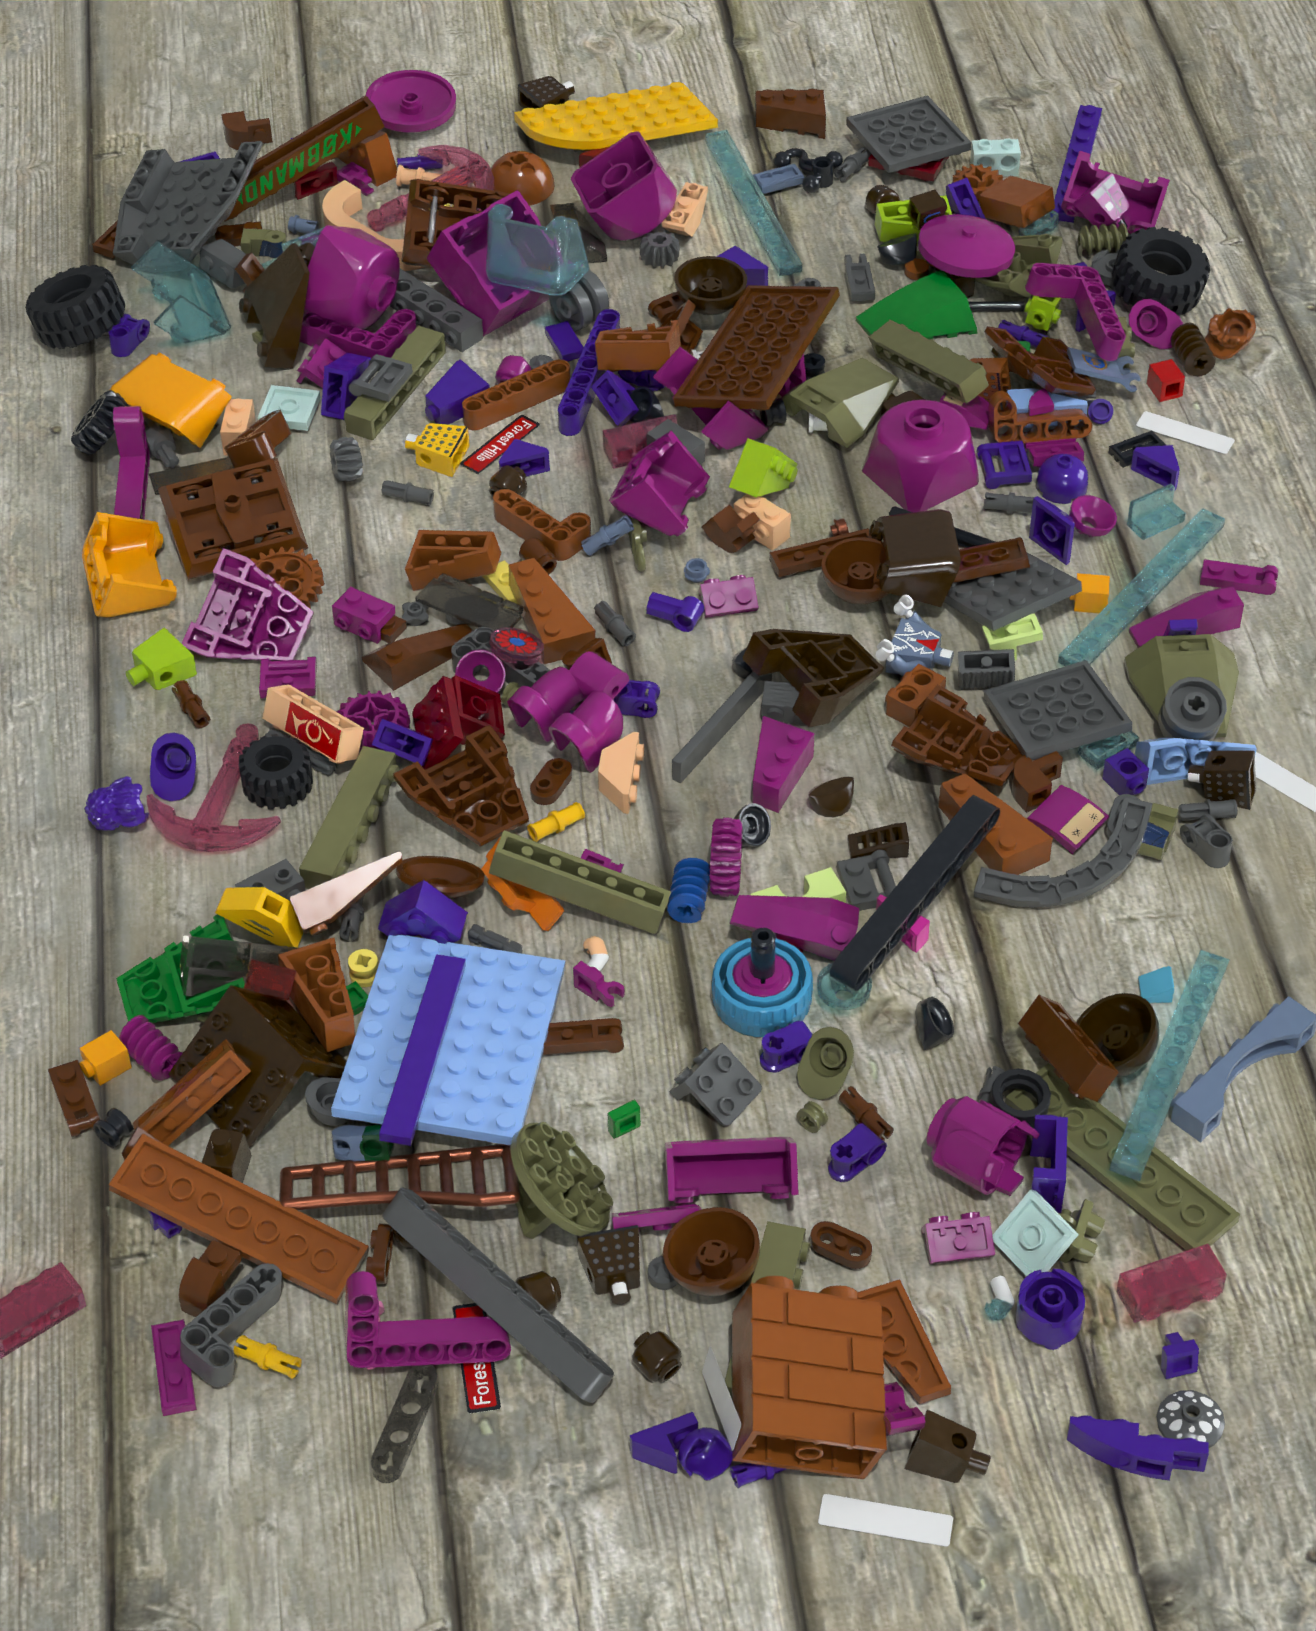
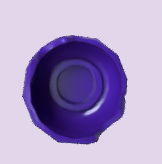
(705, 1453)

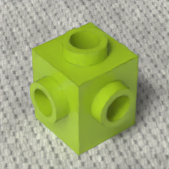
(1043, 312)

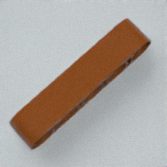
(516, 394)

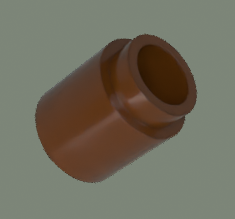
(536, 549)

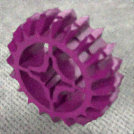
(374, 708)
(726, 857)

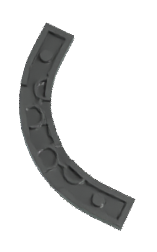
(1078, 881)

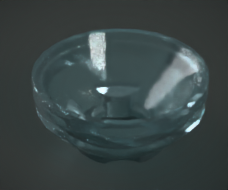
(828, 987)

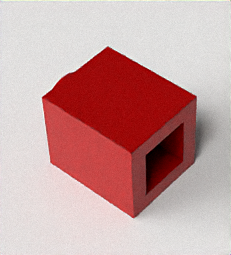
(1165, 380)

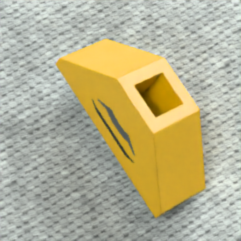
(262, 914)

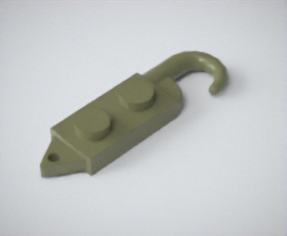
(636, 539)

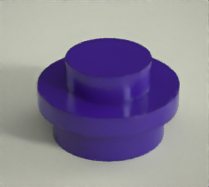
(1100, 411)

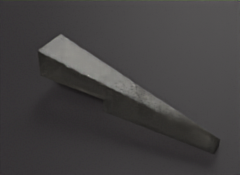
(215, 962)

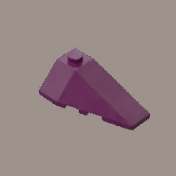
(1214, 610)
(807, 923)

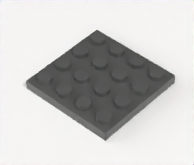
(908, 134)
(1012, 594)
(1057, 710)

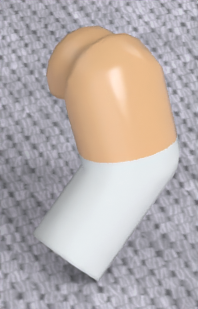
(598, 952)

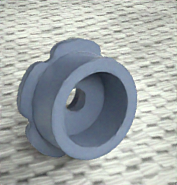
(696, 570)

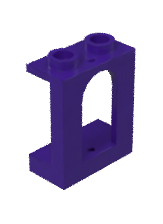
(1050, 1144)

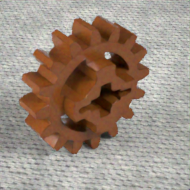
(979, 178)

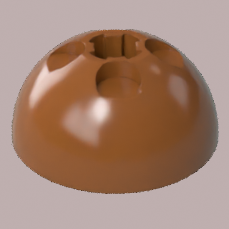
(523, 173)

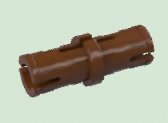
(191, 704)
(865, 1113)

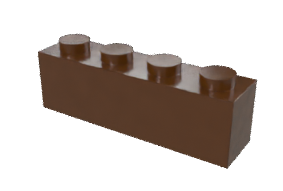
(1067, 1049)

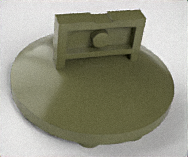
(557, 1183)

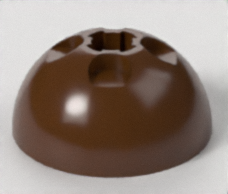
(852, 568)
(712, 1251)

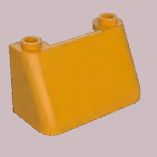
(174, 397)
(124, 566)

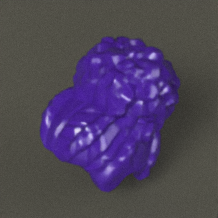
(116, 805)

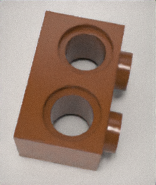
(909, 696)

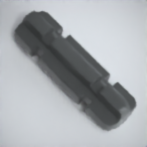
(492, 940)

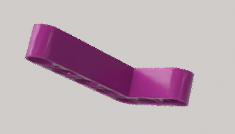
(1091, 298)
(356, 340)
(133, 462)
(414, 1341)

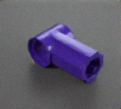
(682, 613)

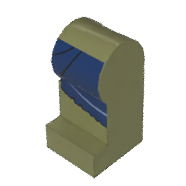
(263, 242)
(1159, 831)

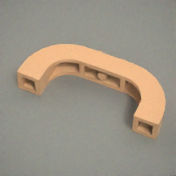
(345, 201)

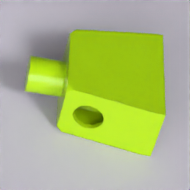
(161, 661)

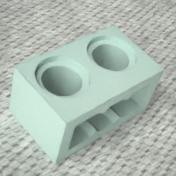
(1000, 154)

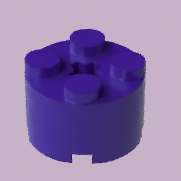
(1050, 1308)

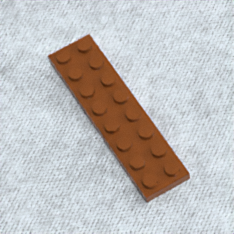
(238, 1217)

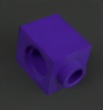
(1125, 773)

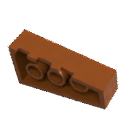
(548, 611)
(1013, 842)
(321, 992)

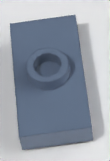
(779, 178)

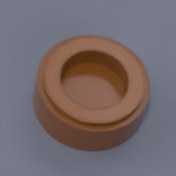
(916, 269)

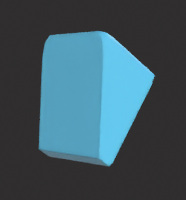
(1157, 985)

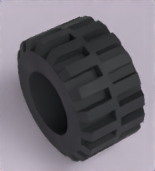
(275, 771)

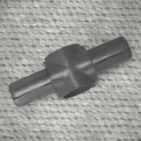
(161, 443)

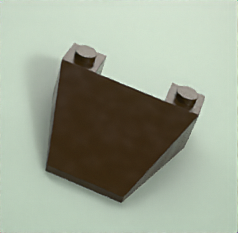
(278, 304)
(821, 666)

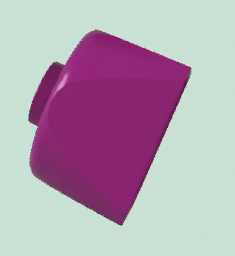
(626, 189)
(351, 277)
(922, 454)

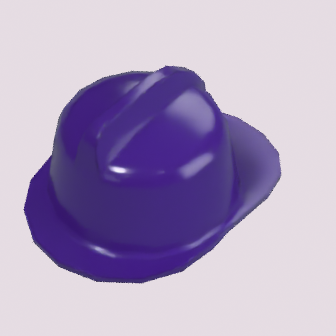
(172, 766)

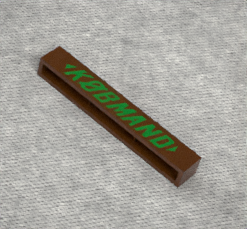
(308, 152)

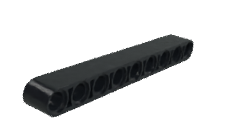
(914, 893)

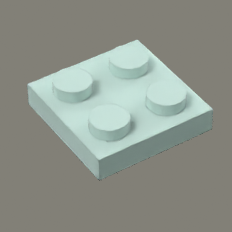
(295, 404)
(1034, 1234)

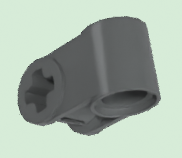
(1208, 841)

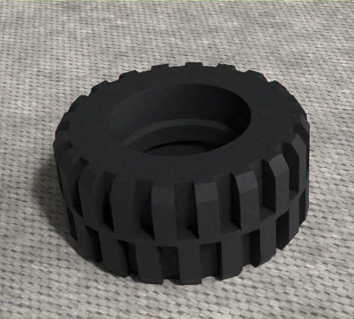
(1165, 252)
(75, 306)

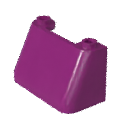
(1143, 198)
(660, 484)

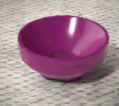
(1094, 511)
(484, 657)

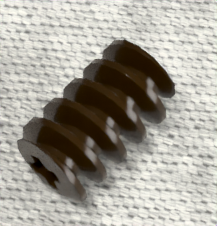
(1192, 350)

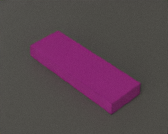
(173, 1375)

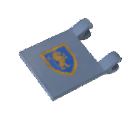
(1094, 366)

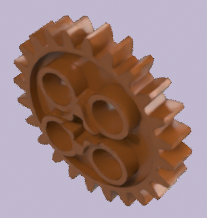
(293, 573)

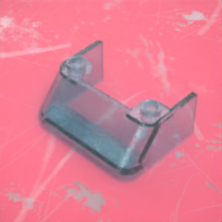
(194, 304)

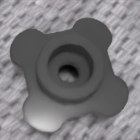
(415, 613)

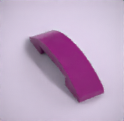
(897, 1414)

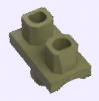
(1083, 1222)

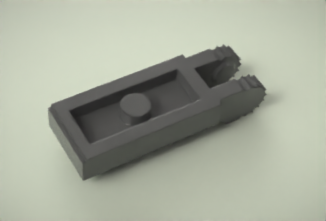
(859, 279)

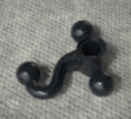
(817, 171)

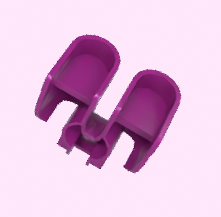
(596, 720)

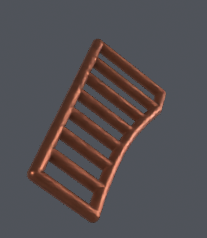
(412, 1162)

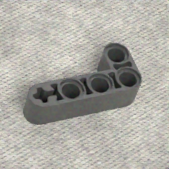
(479, 639)
(260, 1292)

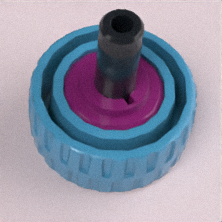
(761, 984)

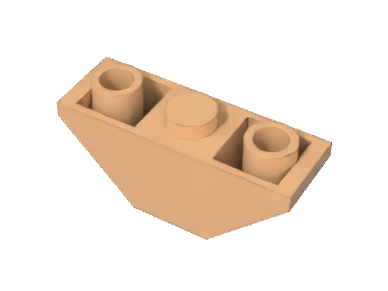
(687, 210)
(620, 770)

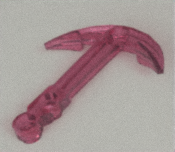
(468, 169)
(205, 831)

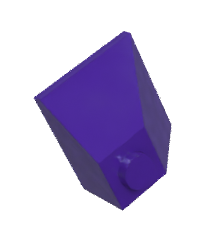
(1052, 529)

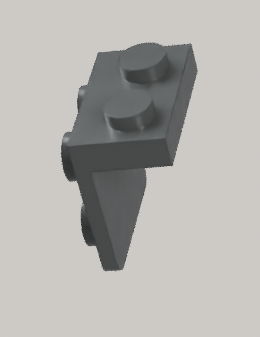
(718, 1084)

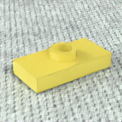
(500, 581)

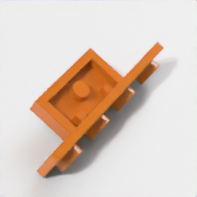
(542, 907)

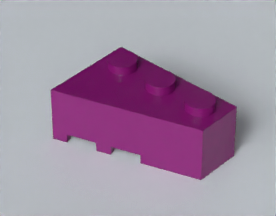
(780, 762)

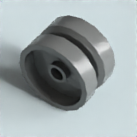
(582, 302)
(1192, 710)

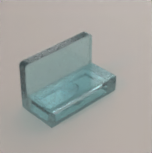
(1154, 513)

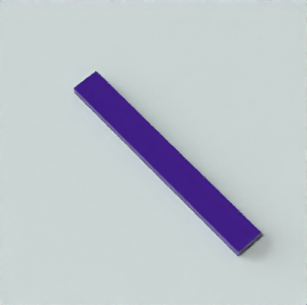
(422, 1050)

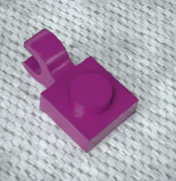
(356, 176)
(592, 983)

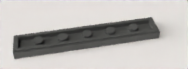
(718, 725)

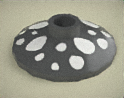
(1177, 1424)

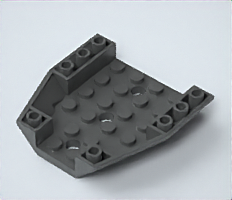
(179, 201)

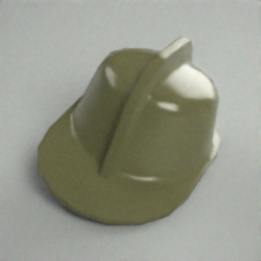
(825, 1063)

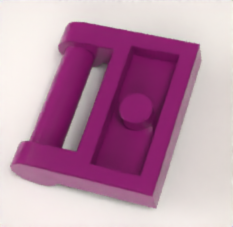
(297, 673)

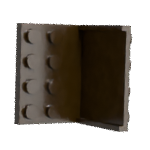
(275, 1047)

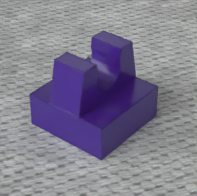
(1179, 1356)

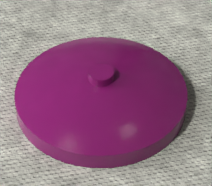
(412, 100)
(966, 245)

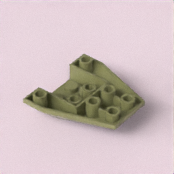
(1028, 251)
(844, 398)
(1172, 658)

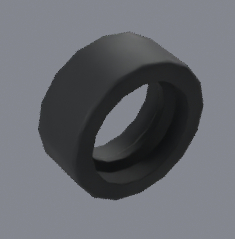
(1026, 1081)

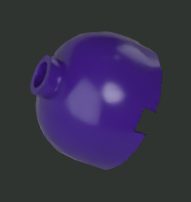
(1062, 478)

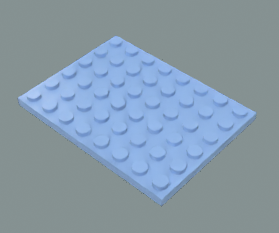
(487, 1050)

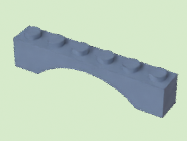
(1281, 1032)

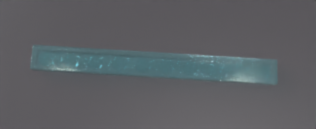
(753, 203)
(1142, 589)
(1169, 1066)

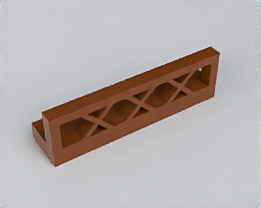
(193, 1094)

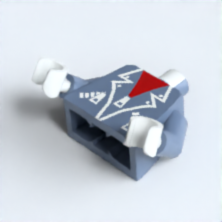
(912, 643)

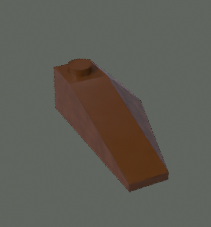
(414, 656)

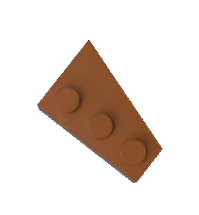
(374, 156)
(637, 349)
(452, 553)

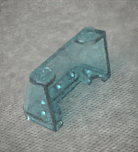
(534, 255)

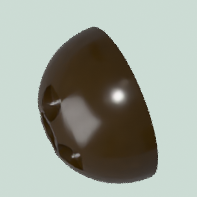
(710, 284)
(1123, 1030)

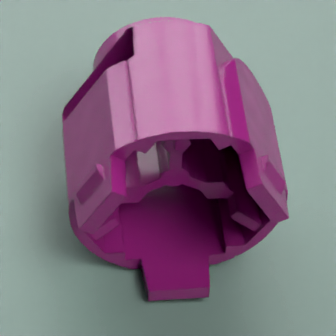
(978, 1144)

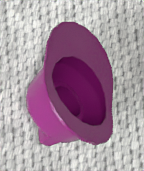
(1153, 323)

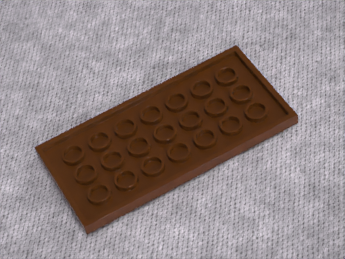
(757, 347)

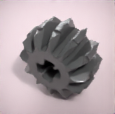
(659, 249)
(346, 459)

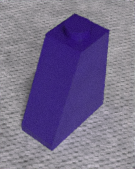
(336, 383)
(447, 395)

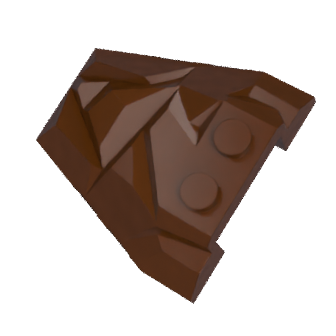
(1046, 366)
(956, 741)
(470, 790)

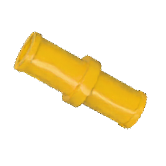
(556, 821)
(267, 1356)

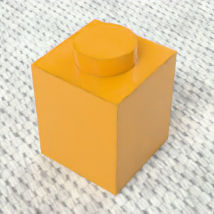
(1093, 595)
(104, 1058)

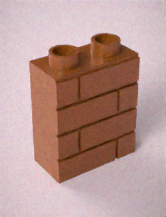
(808, 1379)

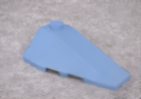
(1171, 757)

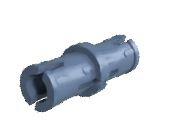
(607, 535)

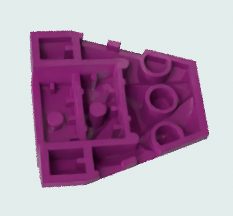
(247, 615)

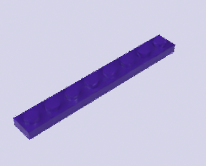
(1081, 140)

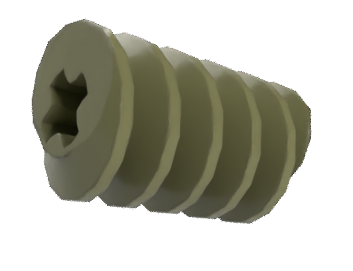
(1101, 238)

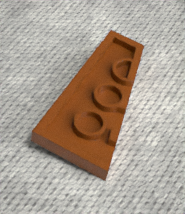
(907, 1345)

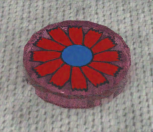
(516, 645)

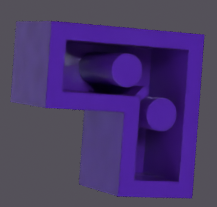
(423, 912)

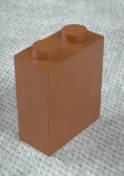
(1017, 201)

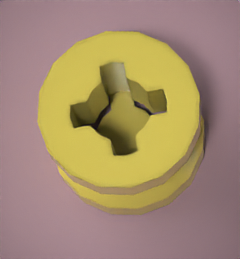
(363, 975)

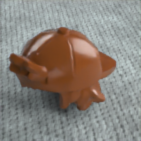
(1230, 332)

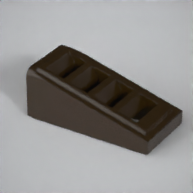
(895, 835)

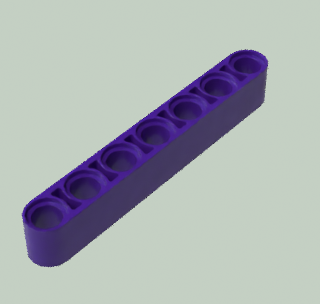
(579, 394)

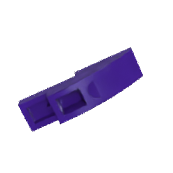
(1122, 1447)

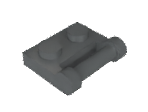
(386, 382)
(858, 880)

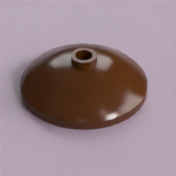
(446, 874)

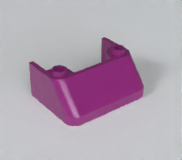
(724, 426)
(731, 1167)

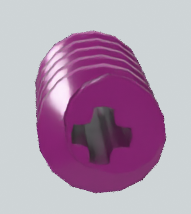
(149, 1047)

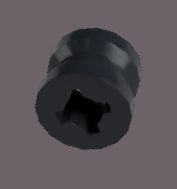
(814, 365)
(775, 413)
(113, 1127)

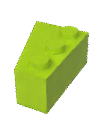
(894, 222)
(762, 470)

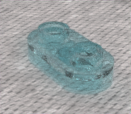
(1042, 225)

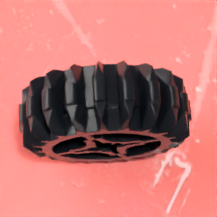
(97, 423)

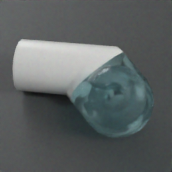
(1003, 1299)

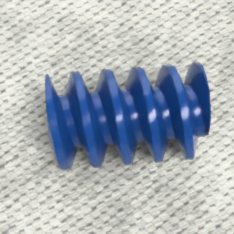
(689, 890)

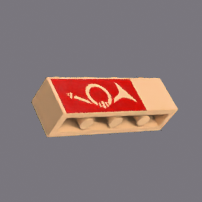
(313, 723)

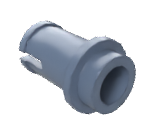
(301, 225)

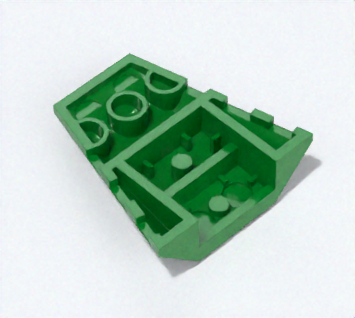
(927, 306)
(156, 984)

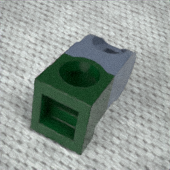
(360, 1143)

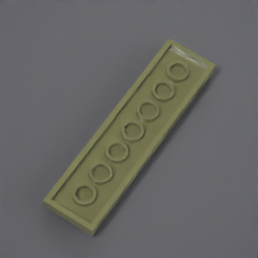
(1165, 1192)

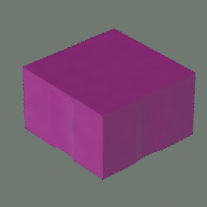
(461, 265)

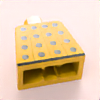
(440, 447)

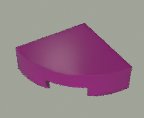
(1040, 403)

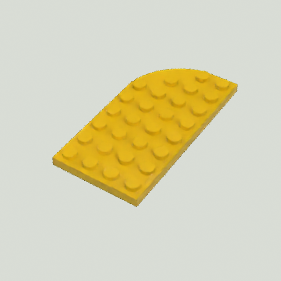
(607, 119)

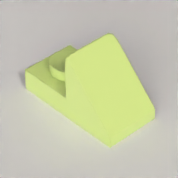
(1014, 634)

